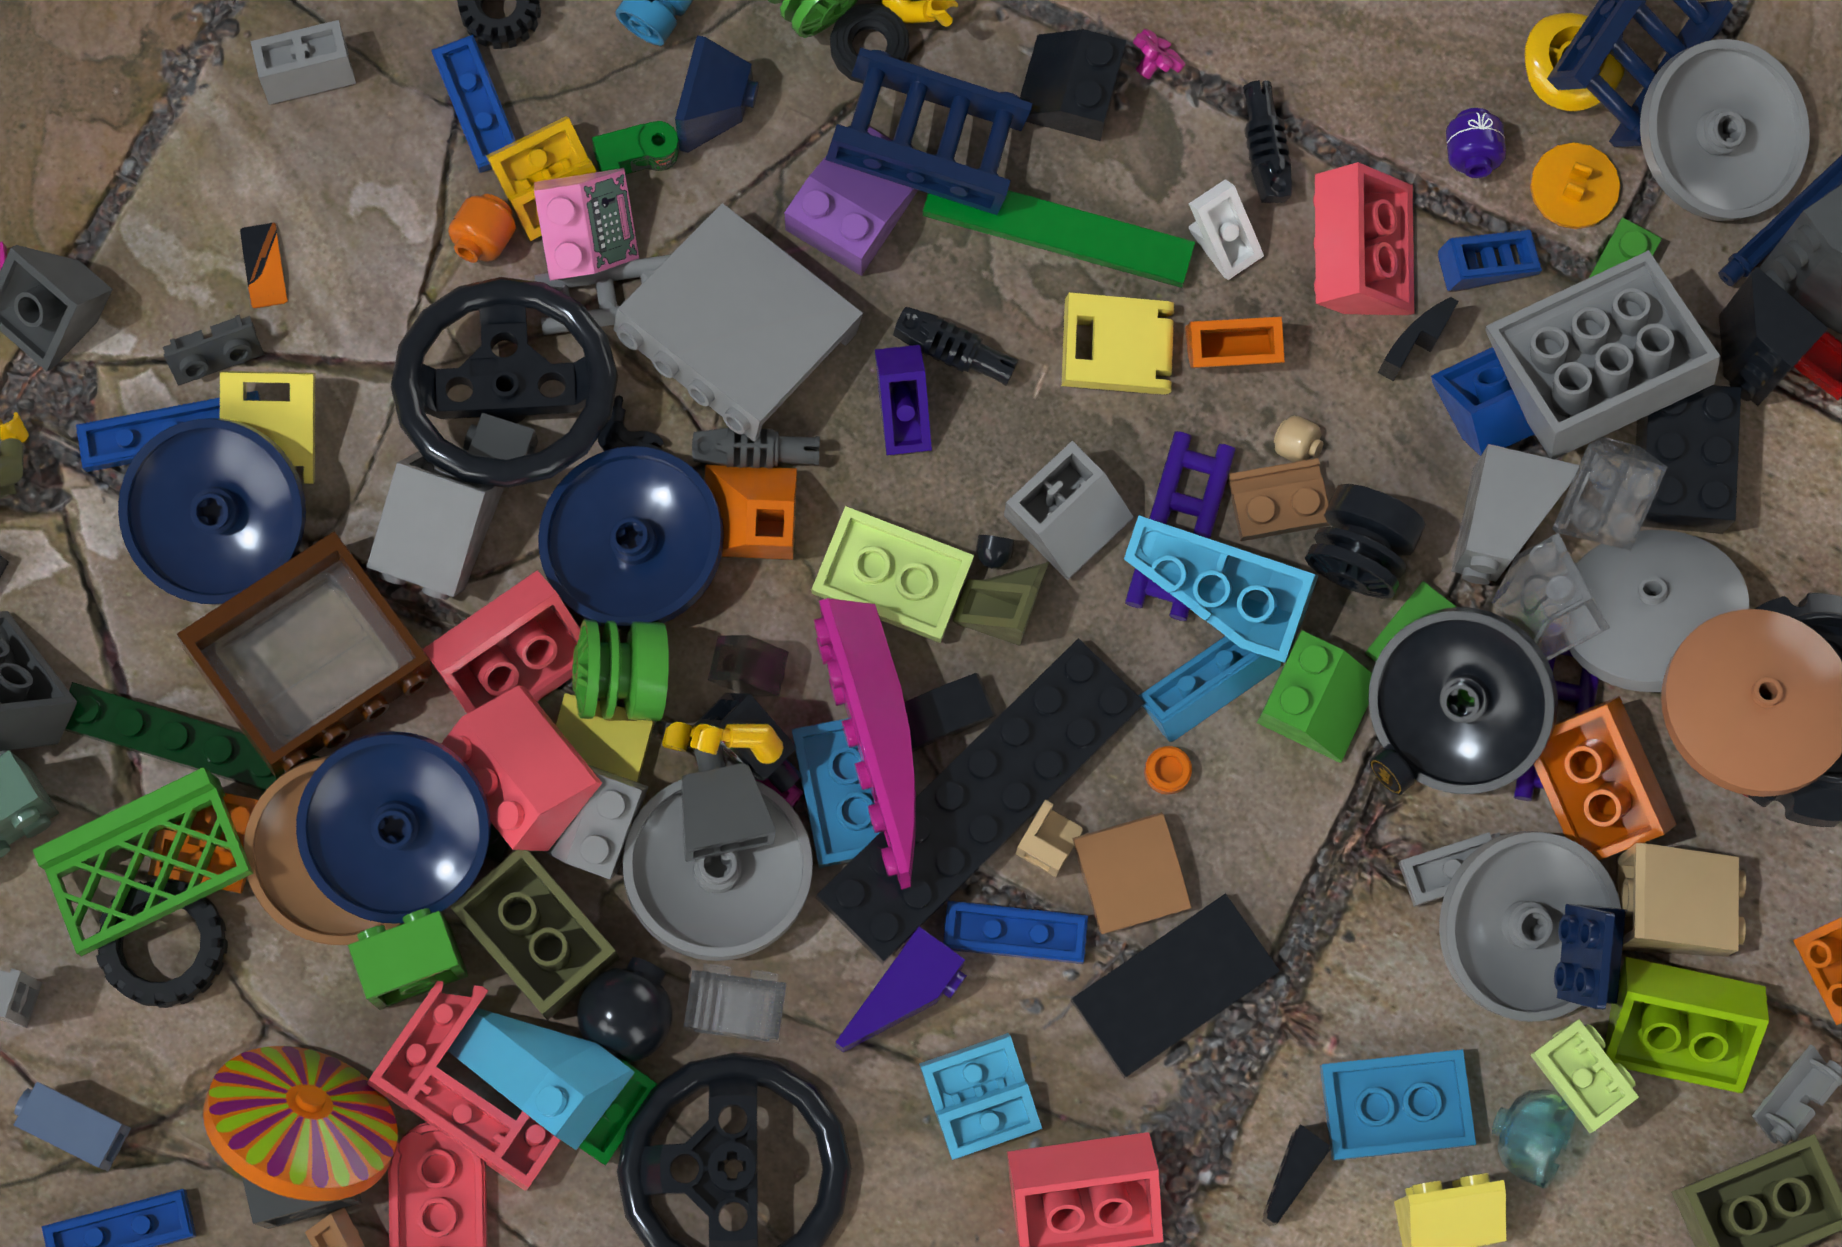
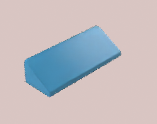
(1204, 686)

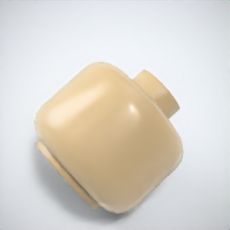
(1298, 439)

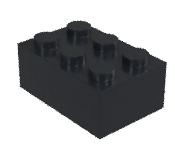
(1701, 450)

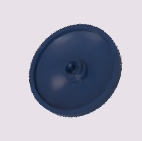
(210, 509)
(631, 537)
(393, 826)

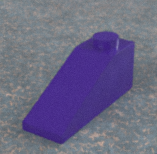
(909, 986)

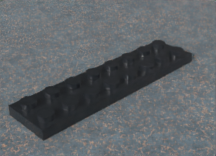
(984, 798)

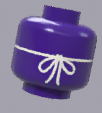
(1475, 142)

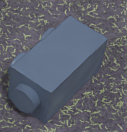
(70, 1125)

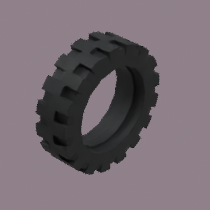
(193, 980)

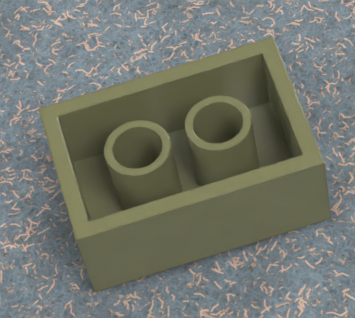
(535, 932)
(1765, 1201)

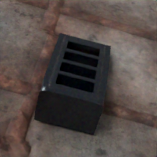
(1299, 1163)

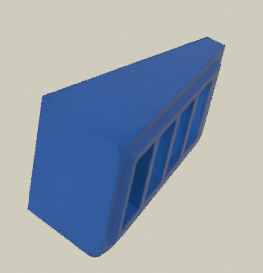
(1461, 266)

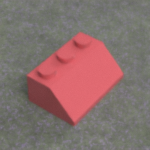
(1363, 242)
(512, 641)
(525, 769)
(1087, 1193)

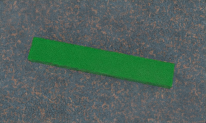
(1074, 235)

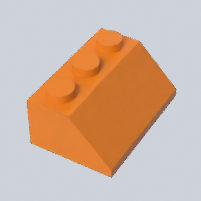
(1602, 782)

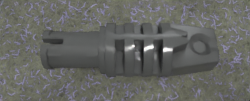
(737, 450)

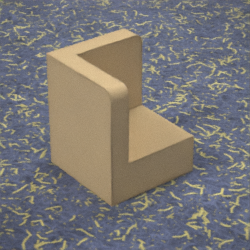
(1048, 840)

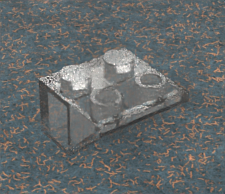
(1610, 494)

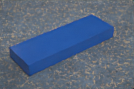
(473, 98)
(1015, 932)
(135, 1224)

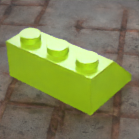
(1686, 1025)

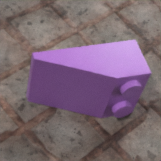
(847, 212)

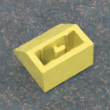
(1453, 1217)

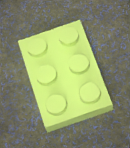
(899, 571)

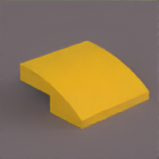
(537, 157)

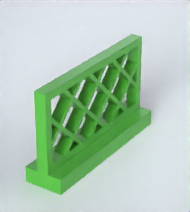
(126, 826)

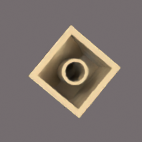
(1680, 900)

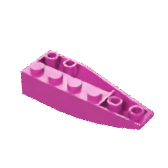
(869, 687)

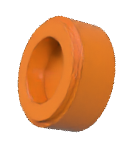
(1168, 770)

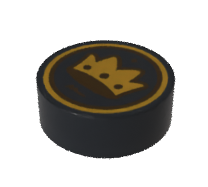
(1392, 771)

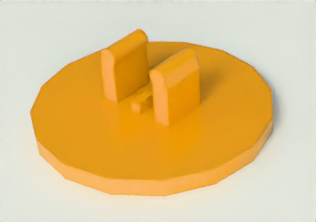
(1575, 185)

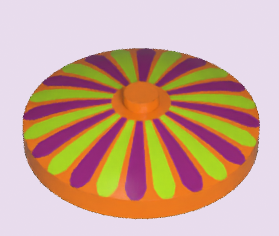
(300, 1123)

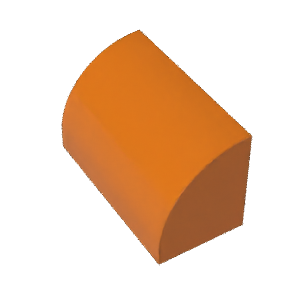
(1235, 342)

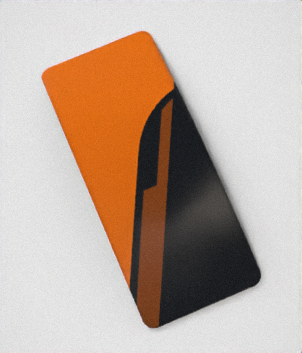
(263, 265)

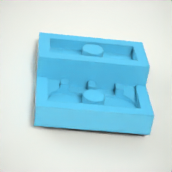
(980, 1096)

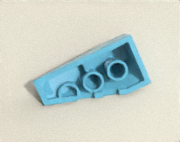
(1235, 591)
(543, 1072)

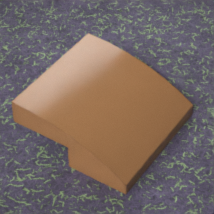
(1131, 873)

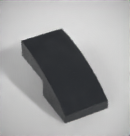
(1422, 332)
(948, 710)

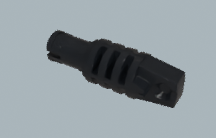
(1267, 144)
(953, 345)

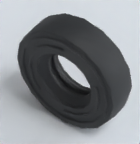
(862, 18)

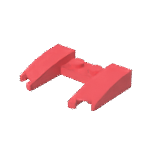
(414, 1083)

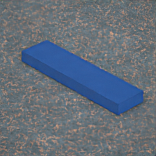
(119, 439)

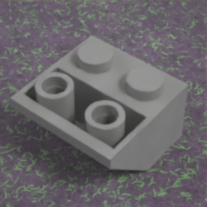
(1068, 510)

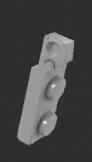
(1431, 872)

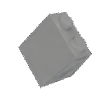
(1504, 507)
(431, 528)

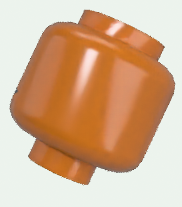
(482, 228)

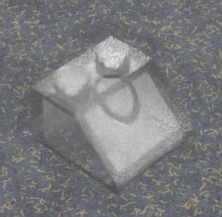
(1549, 598)

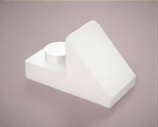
(1225, 230)

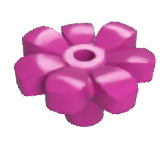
(1156, 54)

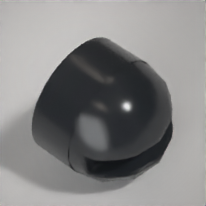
(994, 550)

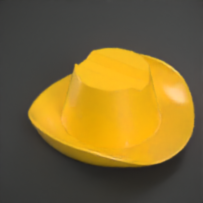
(1544, 49)

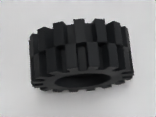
(500, 30)

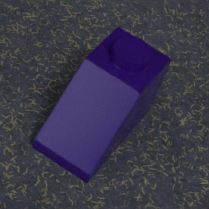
(903, 399)

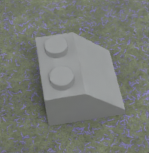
(600, 829)

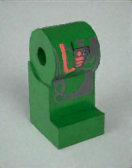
(637, 148)

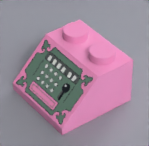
(585, 223)

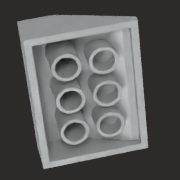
(1603, 354)

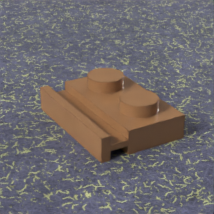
(1278, 499)

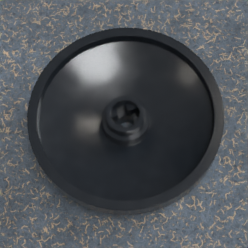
(1438, 733)

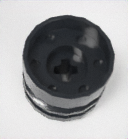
(1365, 540)

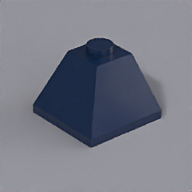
(713, 94)

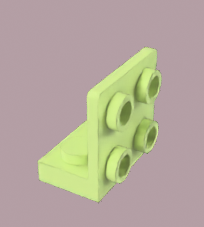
(1585, 1074)

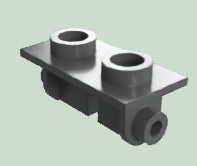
(197, 357)

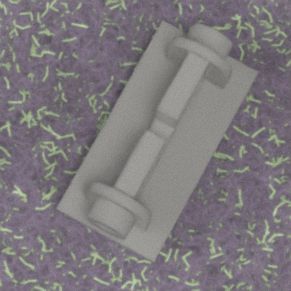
(1785, 1109)

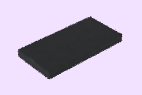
(1174, 985)

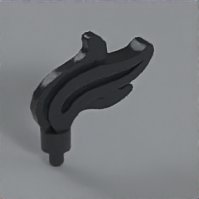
(617, 436)

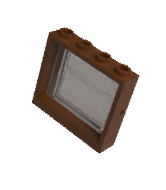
(306, 655)

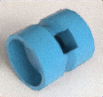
(651, 18)

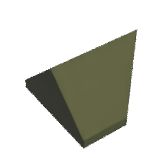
(1001, 603)

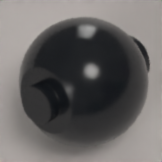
(626, 1010)

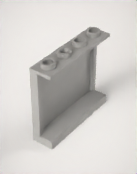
(735, 321)

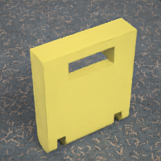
(1127, 343)
(285, 422)

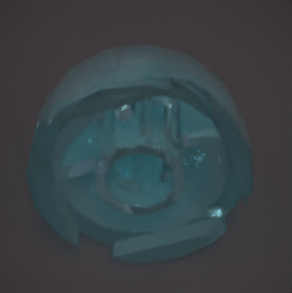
(1533, 1135)

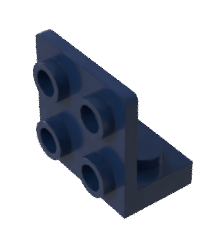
(1590, 955)

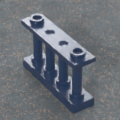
(1603, 35)
(920, 170)

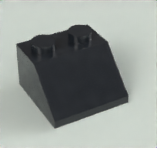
(1073, 81)

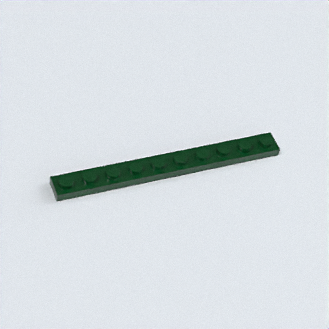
(184, 742)

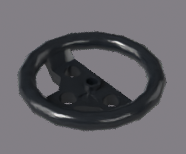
(504, 385)
(731, 1082)

